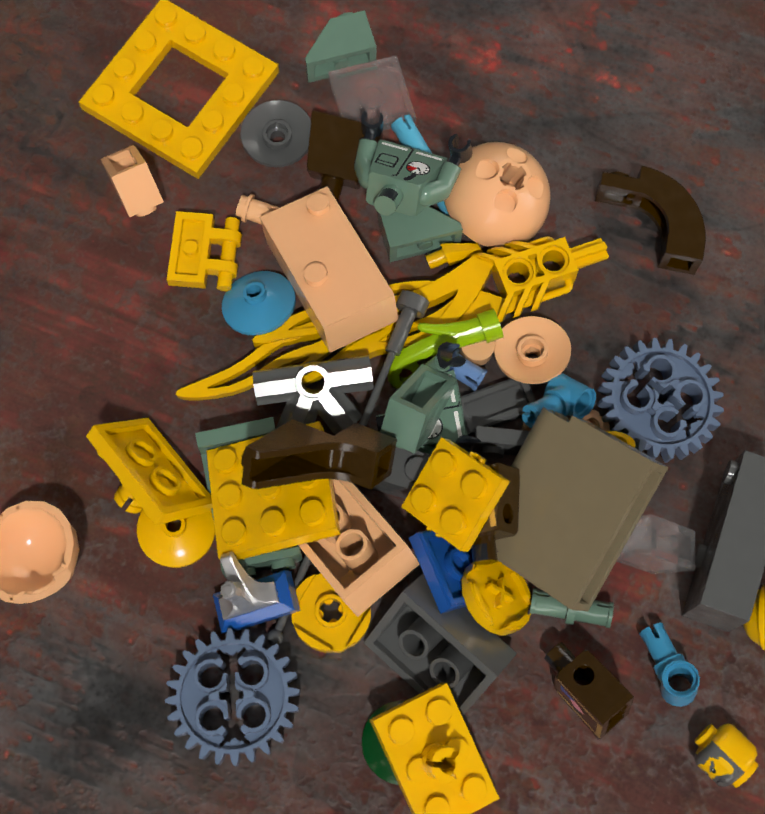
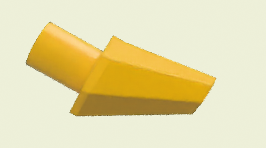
(452, 253)

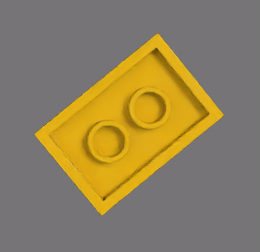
(149, 471)
(434, 755)

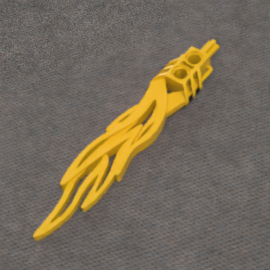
(463, 282)

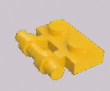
(192, 248)

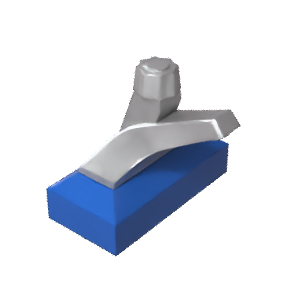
(250, 601)

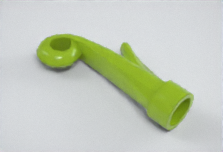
(468, 332)

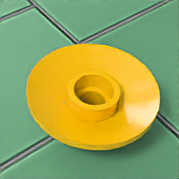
(179, 547)

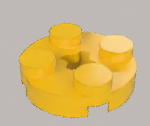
(322, 635)

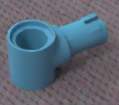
(562, 396)
(670, 664)

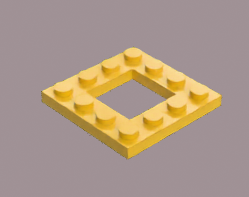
(190, 147)

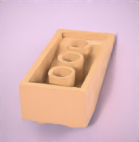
(365, 556)

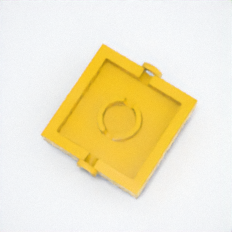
(455, 494)

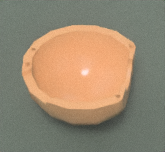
(35, 551)

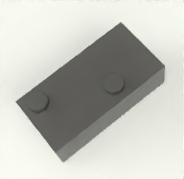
(733, 549)

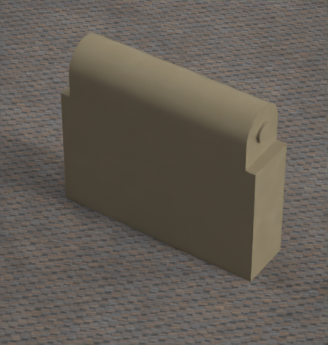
(575, 506)

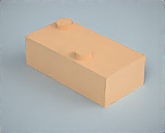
(329, 269)

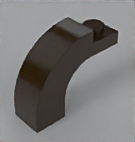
(668, 207)

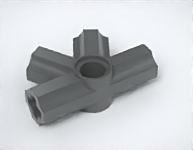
(328, 401)

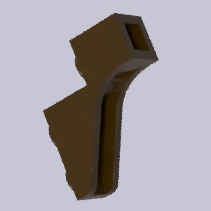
(305, 454)

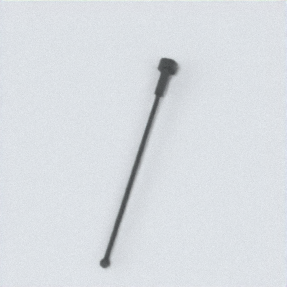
(411, 306)

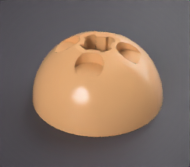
(499, 210)

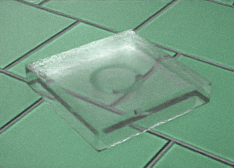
(372, 87)

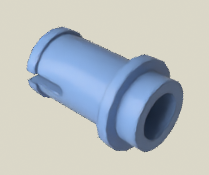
(469, 373)

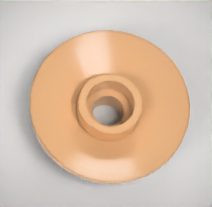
(536, 337)

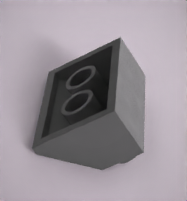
(438, 647)

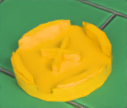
(496, 597)

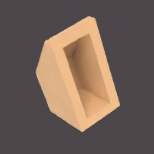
(132, 181)

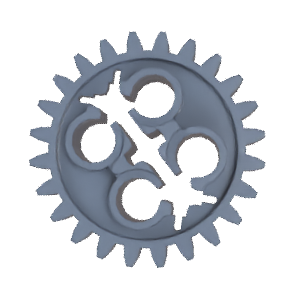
(679, 375)
(195, 700)

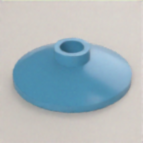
(261, 313)

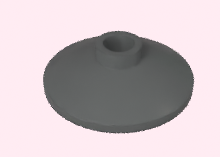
(274, 120)

